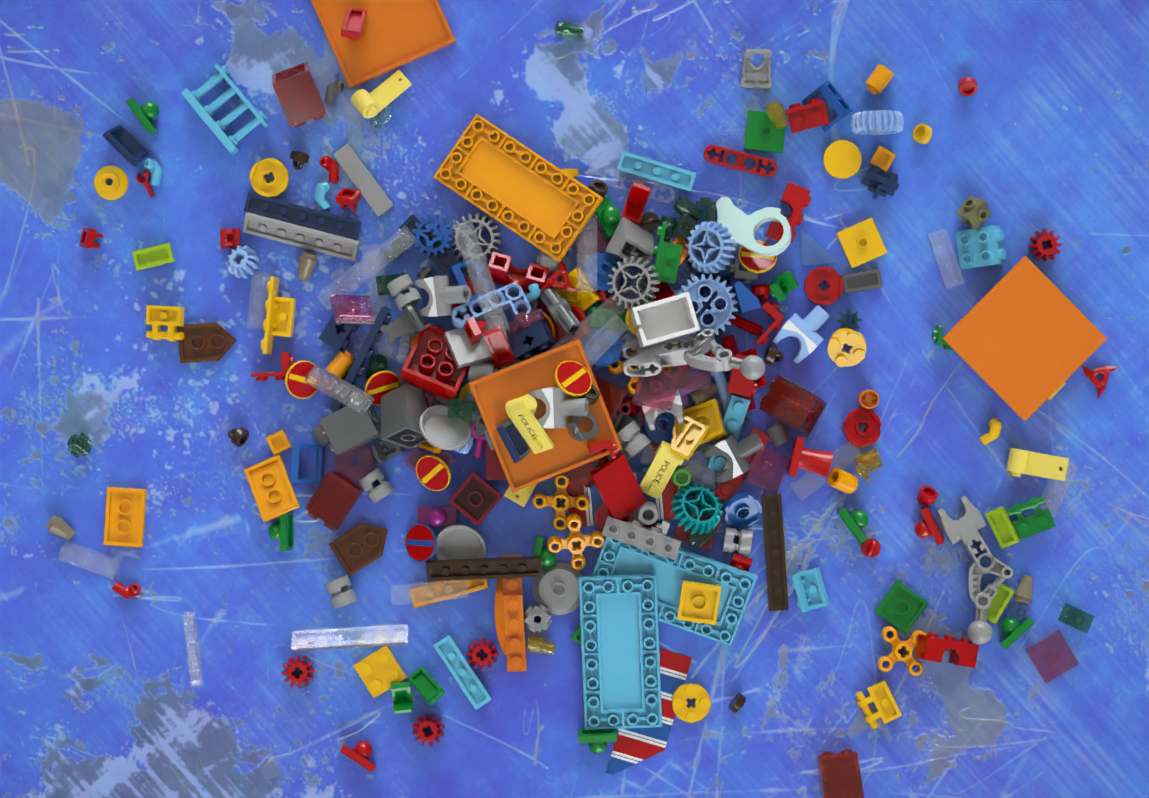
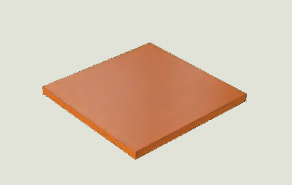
(392, 35)
(1024, 338)
(517, 380)

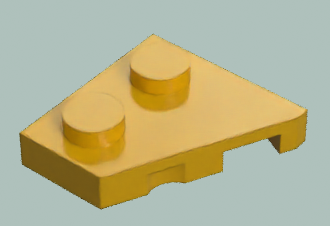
(687, 437)

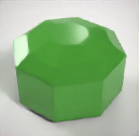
(681, 477)

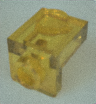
(866, 463)

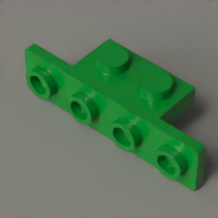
(667, 258)

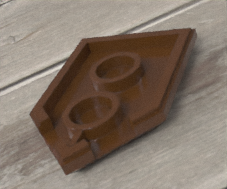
(204, 342)
(359, 547)

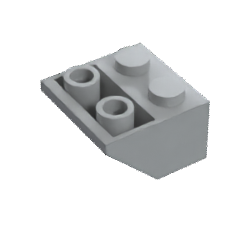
(631, 241)

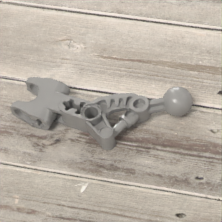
(690, 352)
(966, 530)

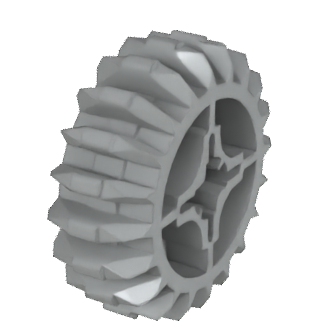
(481, 224)
(628, 276)

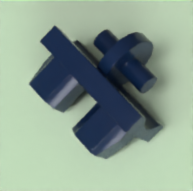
(878, 184)

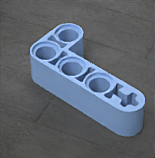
(507, 302)

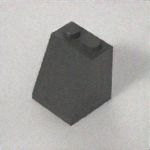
(401, 416)
(350, 429)

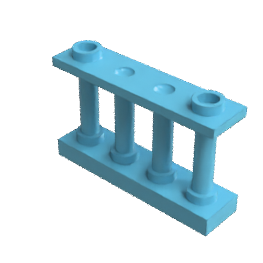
(207, 111)

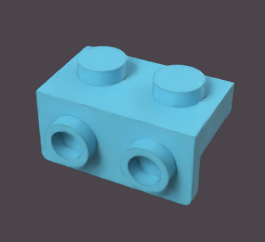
(809, 589)

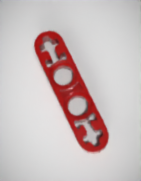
(740, 158)

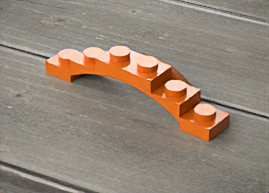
(510, 621)

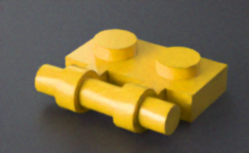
(168, 316)
(884, 702)

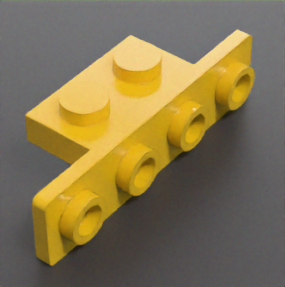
(279, 316)

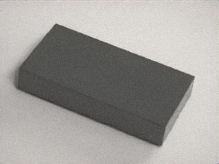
(861, 281)

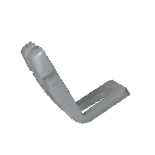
(754, 76)

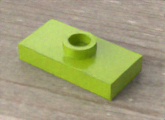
(153, 256)
(1002, 527)
(999, 603)

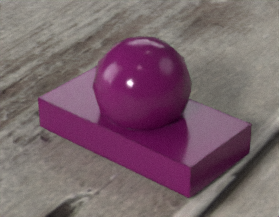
(437, 516)

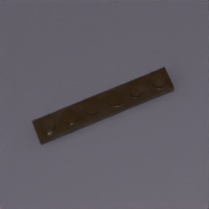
(774, 552)
(484, 568)

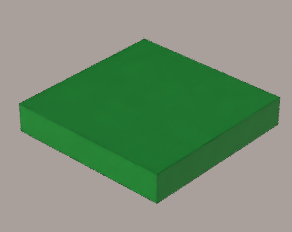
(901, 607)

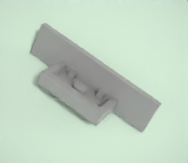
(638, 535)

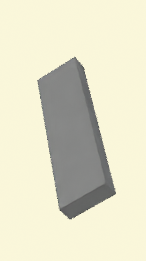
(363, 180)

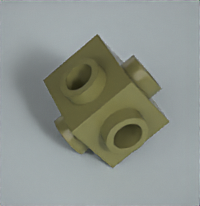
(974, 212)

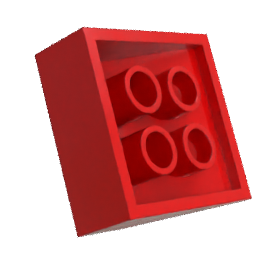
(432, 364)

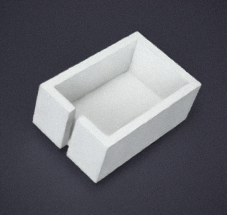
(664, 320)

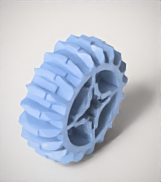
(877, 122)
(710, 233)

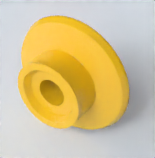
(119, 184)

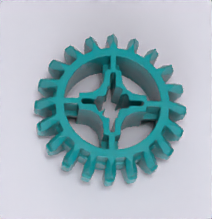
(688, 513)

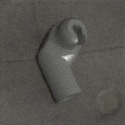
(333, 89)

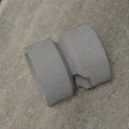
(399, 287)
(633, 439)
(381, 490)
(743, 544)
(341, 592)

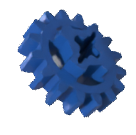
(434, 227)

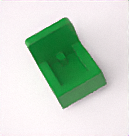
(782, 285)
(937, 337)
(402, 697)

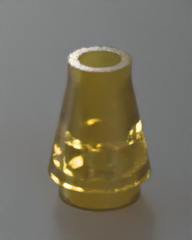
(776, 113)
(537, 644)

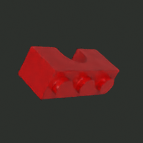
(796, 198)
(505, 273)
(932, 648)

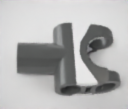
(734, 453)

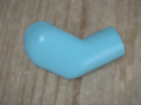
(155, 169)
(319, 195)
(534, 293)

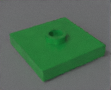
(763, 134)

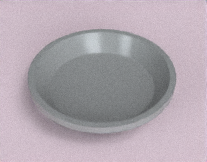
(444, 431)
(460, 543)
(558, 588)

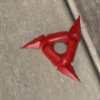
(552, 281)
(1091, 374)

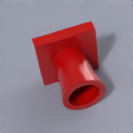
(808, 459)

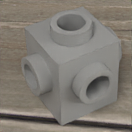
(541, 611)

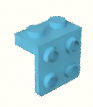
(980, 247)

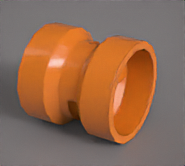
(868, 399)

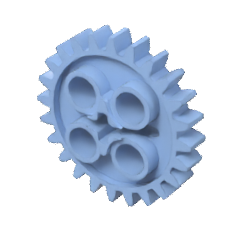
(721, 316)

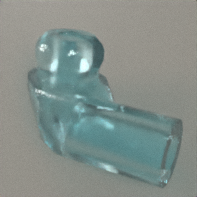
(384, 117)

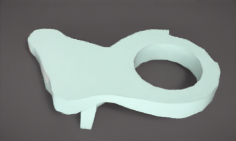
(745, 227)

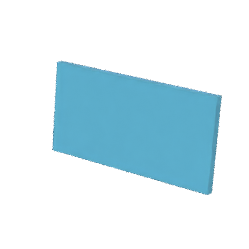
(735, 584)
(620, 651)

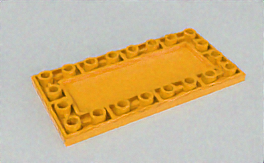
(518, 188)

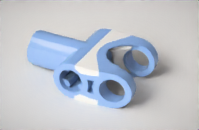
(804, 331)

